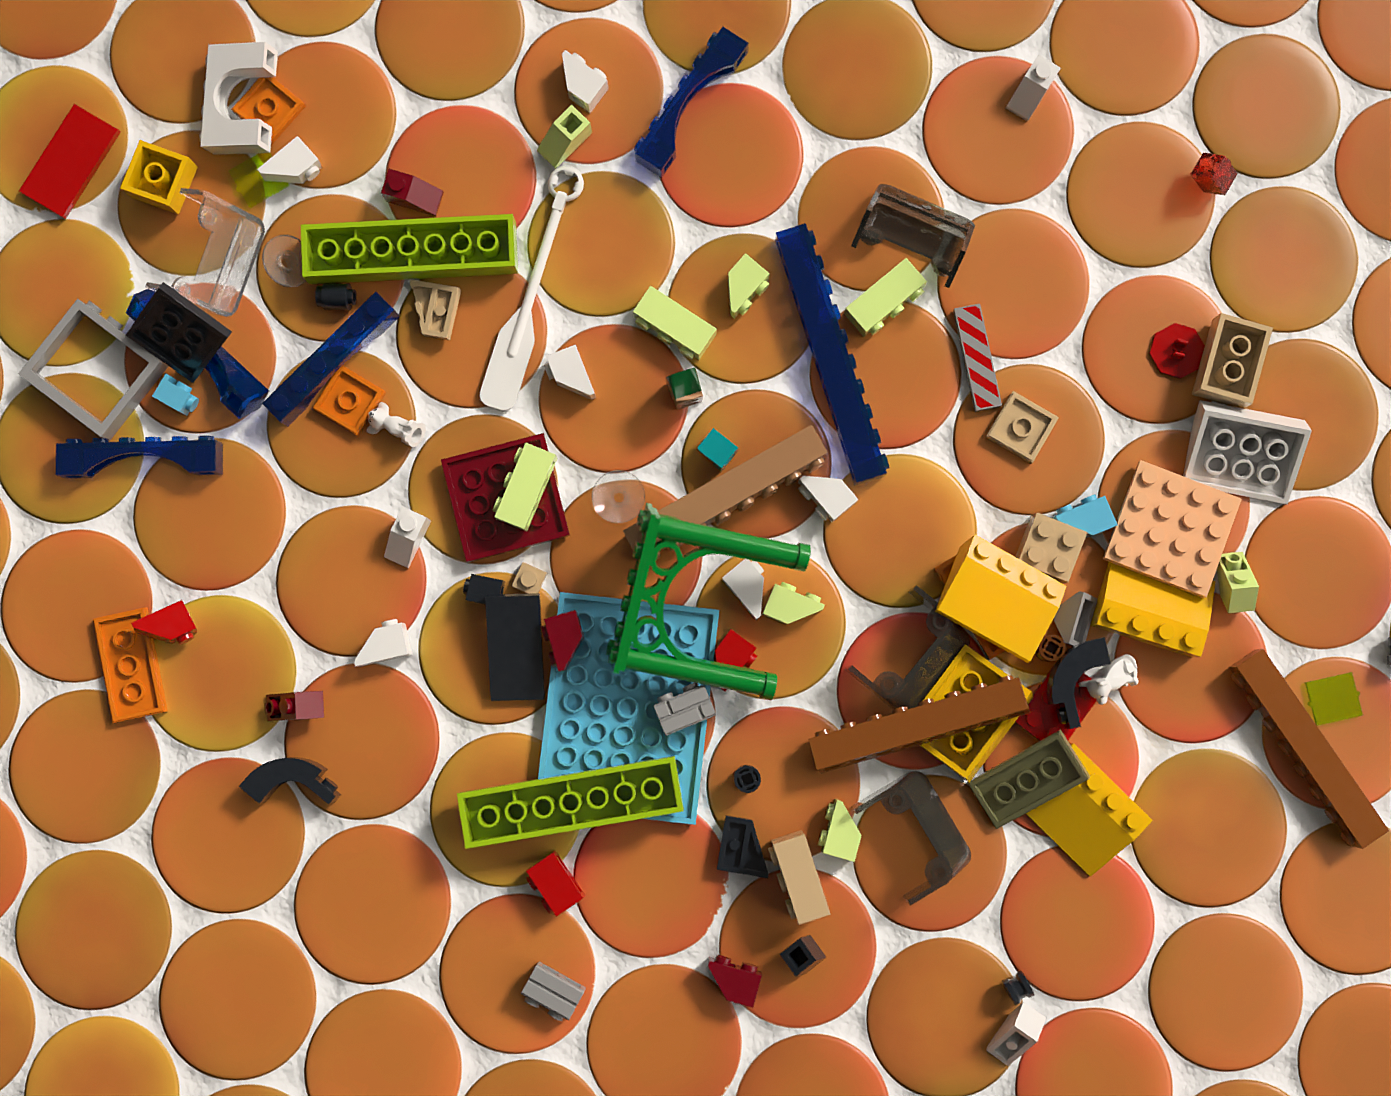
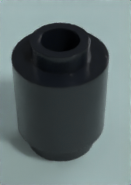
(335, 296)

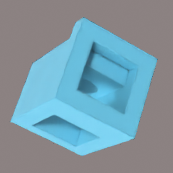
(176, 395)

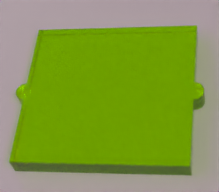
(251, 183)
(1333, 698)

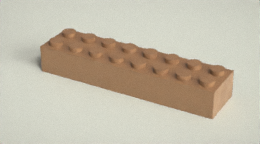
(745, 483)

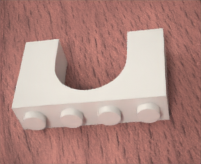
(225, 69)

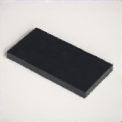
(515, 647)

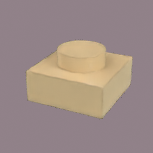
(529, 579)

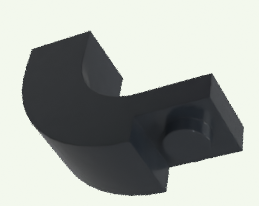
(1067, 672)
(271, 775)

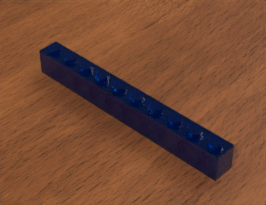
(830, 354)

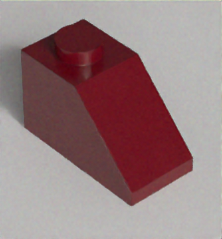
(411, 192)

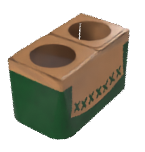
(685, 388)

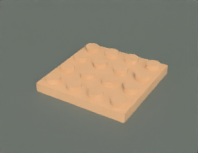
(1172, 529)

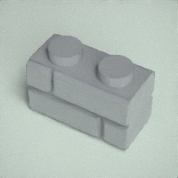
(685, 709)
(553, 992)

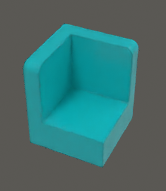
(718, 449)

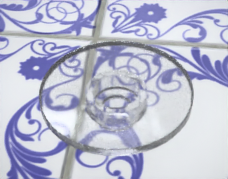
(288, 249)
(612, 484)

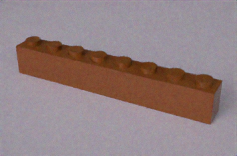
(919, 725)
(1308, 749)

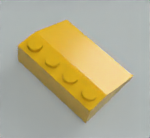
(1000, 598)
(1153, 611)
(969, 750)
(1091, 819)

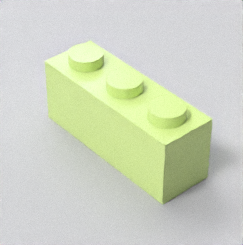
(885, 298)
(674, 323)
(525, 486)

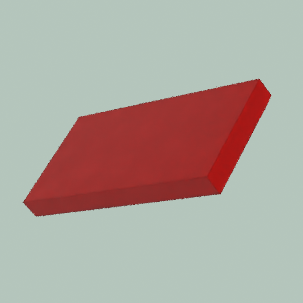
(69, 161)

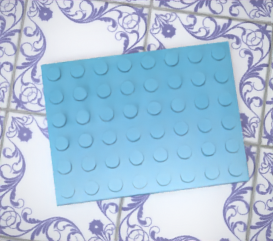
(610, 717)

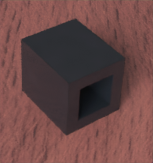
(479, 586)
(803, 955)

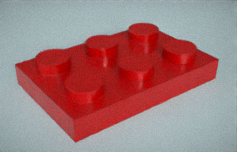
(1043, 718)

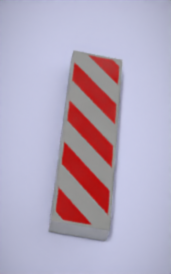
(977, 357)

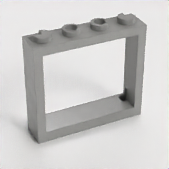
(130, 399)

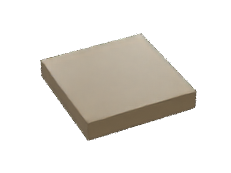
(1022, 427)

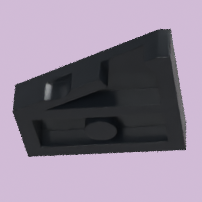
(740, 848)

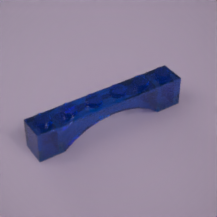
(720, 59)
(304, 383)
(235, 384)
(87, 459)

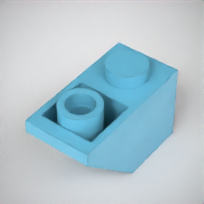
(1092, 516)

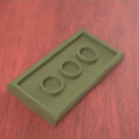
(1028, 779)

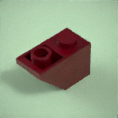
(565, 636)
(294, 706)
(736, 982)

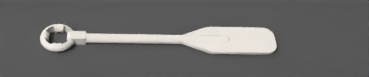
(516, 337)

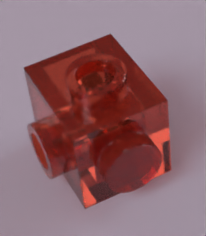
(1214, 173)

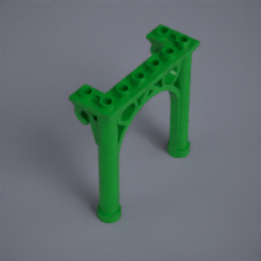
(710, 541)

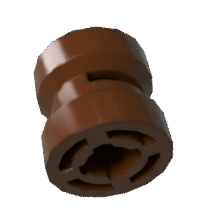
(1045, 648)

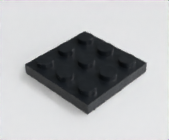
(178, 332)

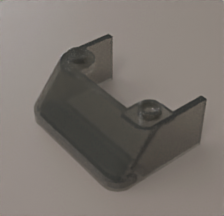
(917, 227)
(928, 670)
(916, 792)

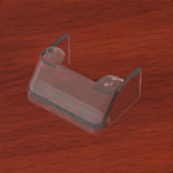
(226, 258)

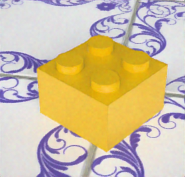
(158, 176)

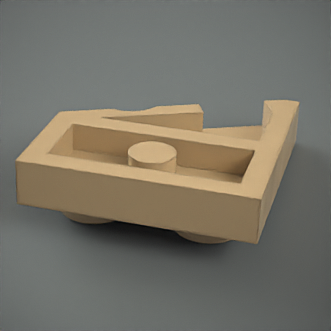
(436, 308)

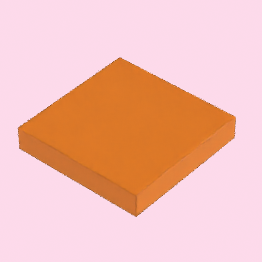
(271, 104)
(349, 400)

